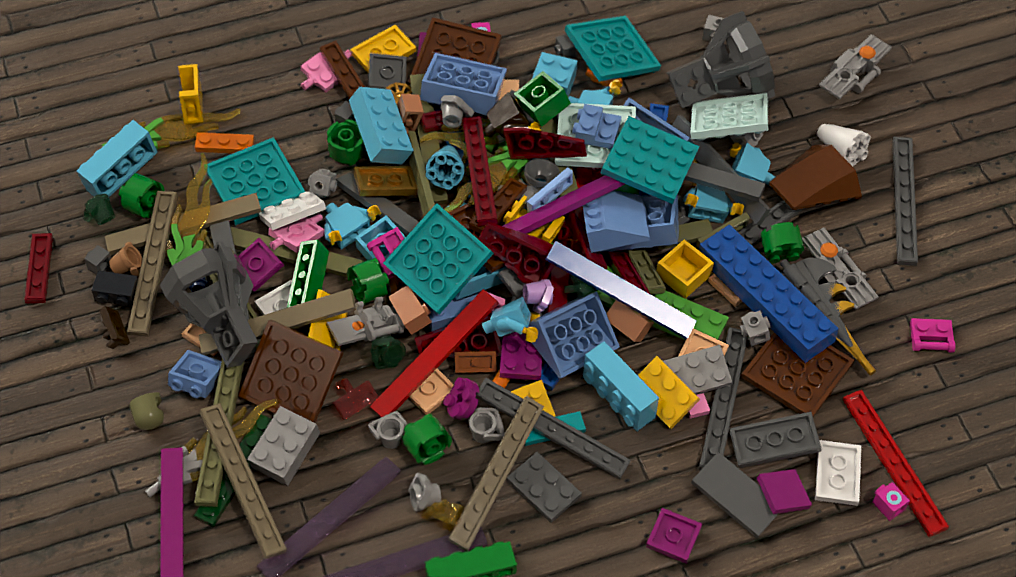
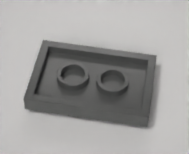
(544, 487)

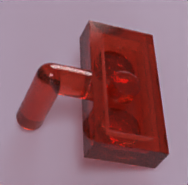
(355, 398)

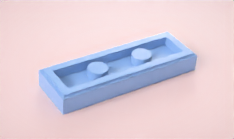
(551, 190)

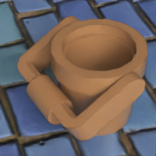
(126, 260)

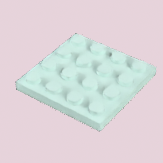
(729, 116)
(595, 155)

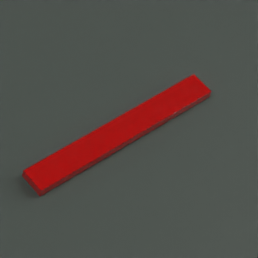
(434, 354)
(895, 463)

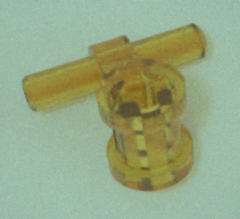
(446, 512)

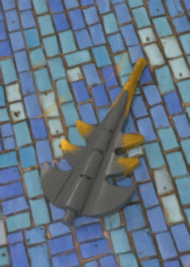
(806, 277)

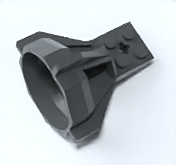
(718, 70)
(219, 306)

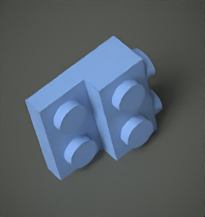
(597, 127)
(194, 374)

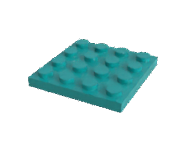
(612, 48)
(650, 159)
(255, 170)
(438, 258)

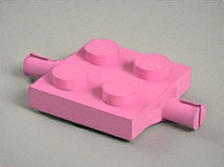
(320, 73)
(296, 232)

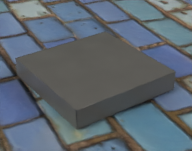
(386, 70)

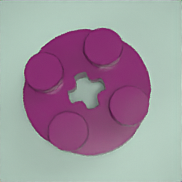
(461, 399)

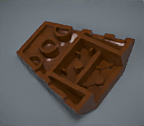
(816, 178)

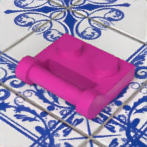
(391, 241)
(932, 330)

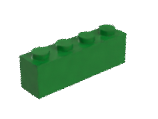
(308, 272)
(479, 562)

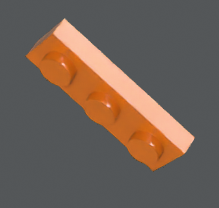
(222, 142)

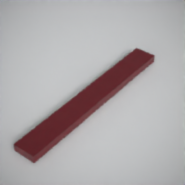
(479, 171)

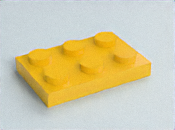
(388, 42)
(674, 395)

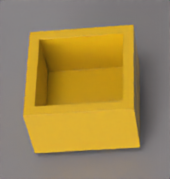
(684, 268)

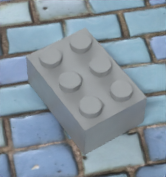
(283, 446)

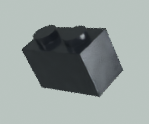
(114, 288)

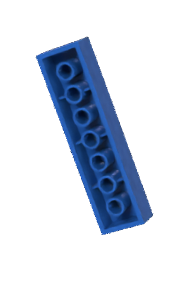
(768, 291)

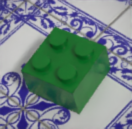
(542, 98)

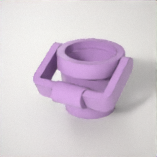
(539, 294)

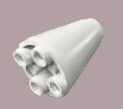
(848, 142)

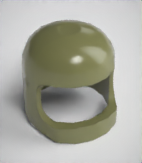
(145, 411)

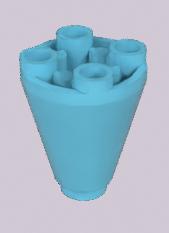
(445, 168)

